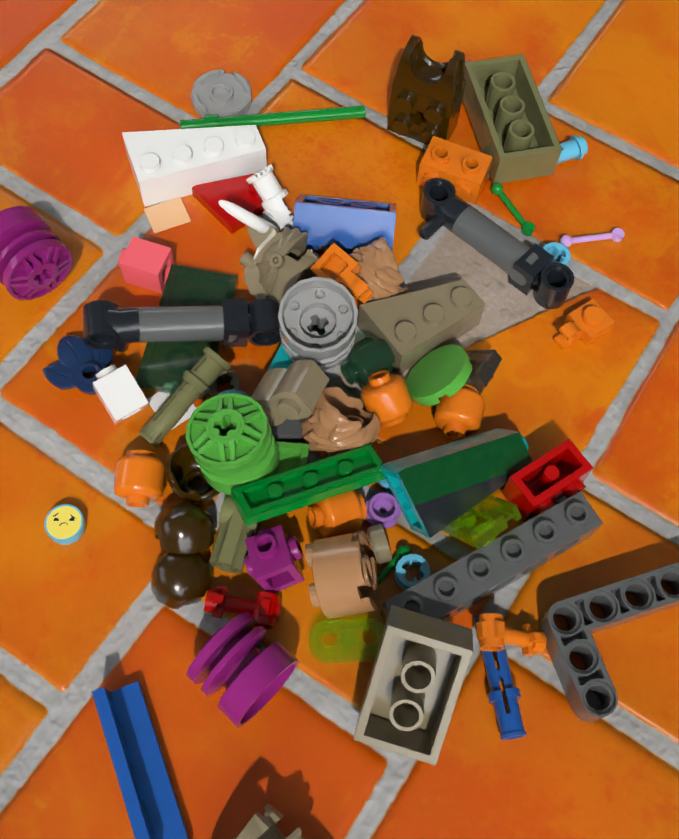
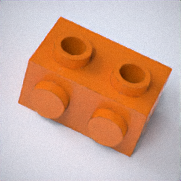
(455, 164)

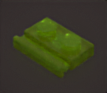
(483, 521)

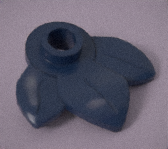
(76, 363)

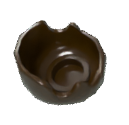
(186, 477)
(184, 529)
(181, 579)

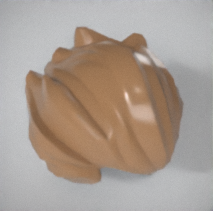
(379, 270)
(339, 423)

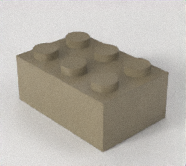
(414, 684)

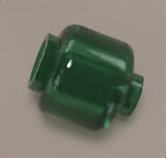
(367, 358)

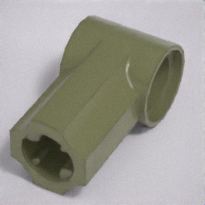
(230, 542)

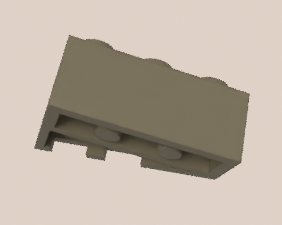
(421, 320)

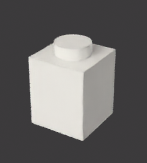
(119, 393)

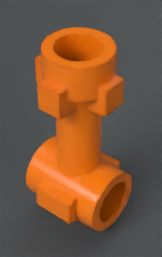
(493, 635)

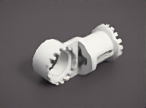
(272, 195)

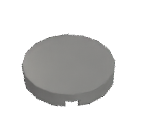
(221, 94)

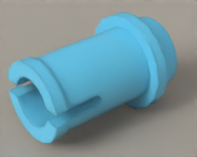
(574, 148)

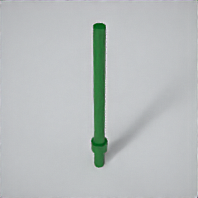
(277, 118)

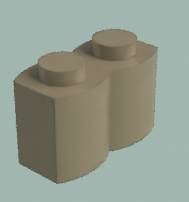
(290, 391)

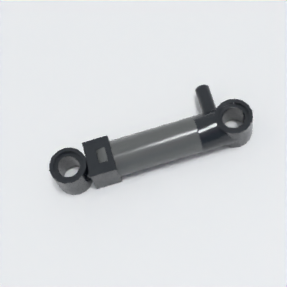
(528, 266)
(232, 323)

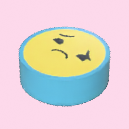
(65, 524)

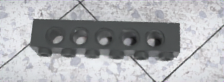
(500, 562)

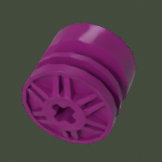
(30, 254)
(236, 662)

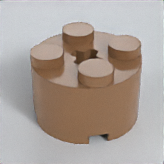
(342, 575)

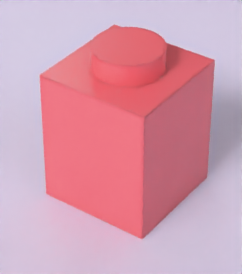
(146, 264)

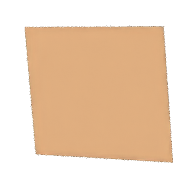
(167, 215)

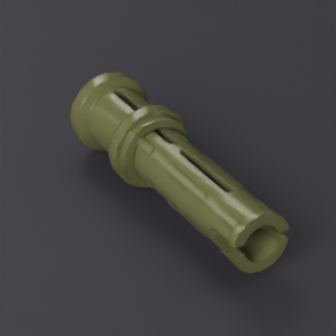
(194, 384)

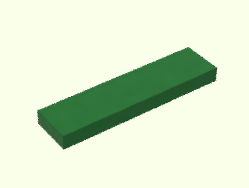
(307, 484)

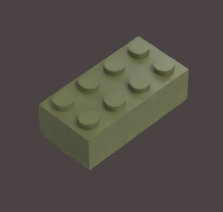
(510, 119)

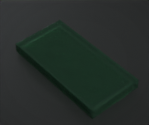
(166, 361)

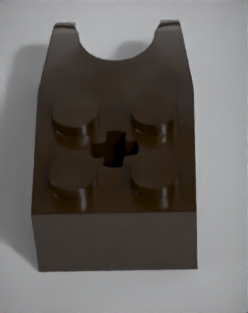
(426, 94)

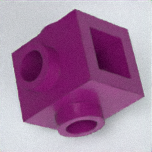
(274, 559)

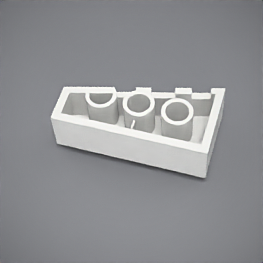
(175, 160)

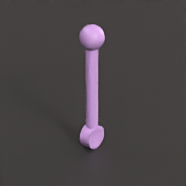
(616, 235)

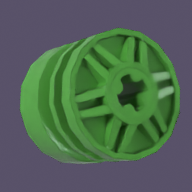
(232, 441)

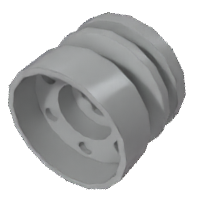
(319, 304)

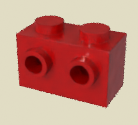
(548, 480)

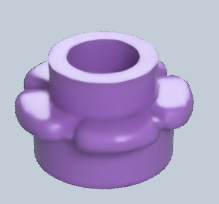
(385, 501)

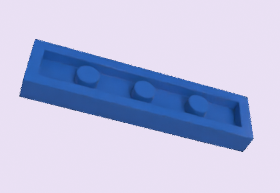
(139, 763)

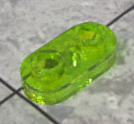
(349, 641)

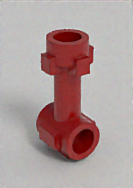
(264, 608)

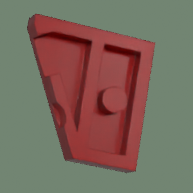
(232, 190)

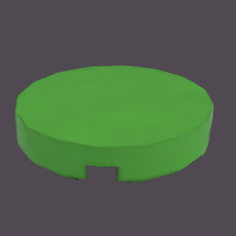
(439, 374)

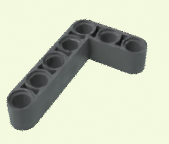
(583, 624)

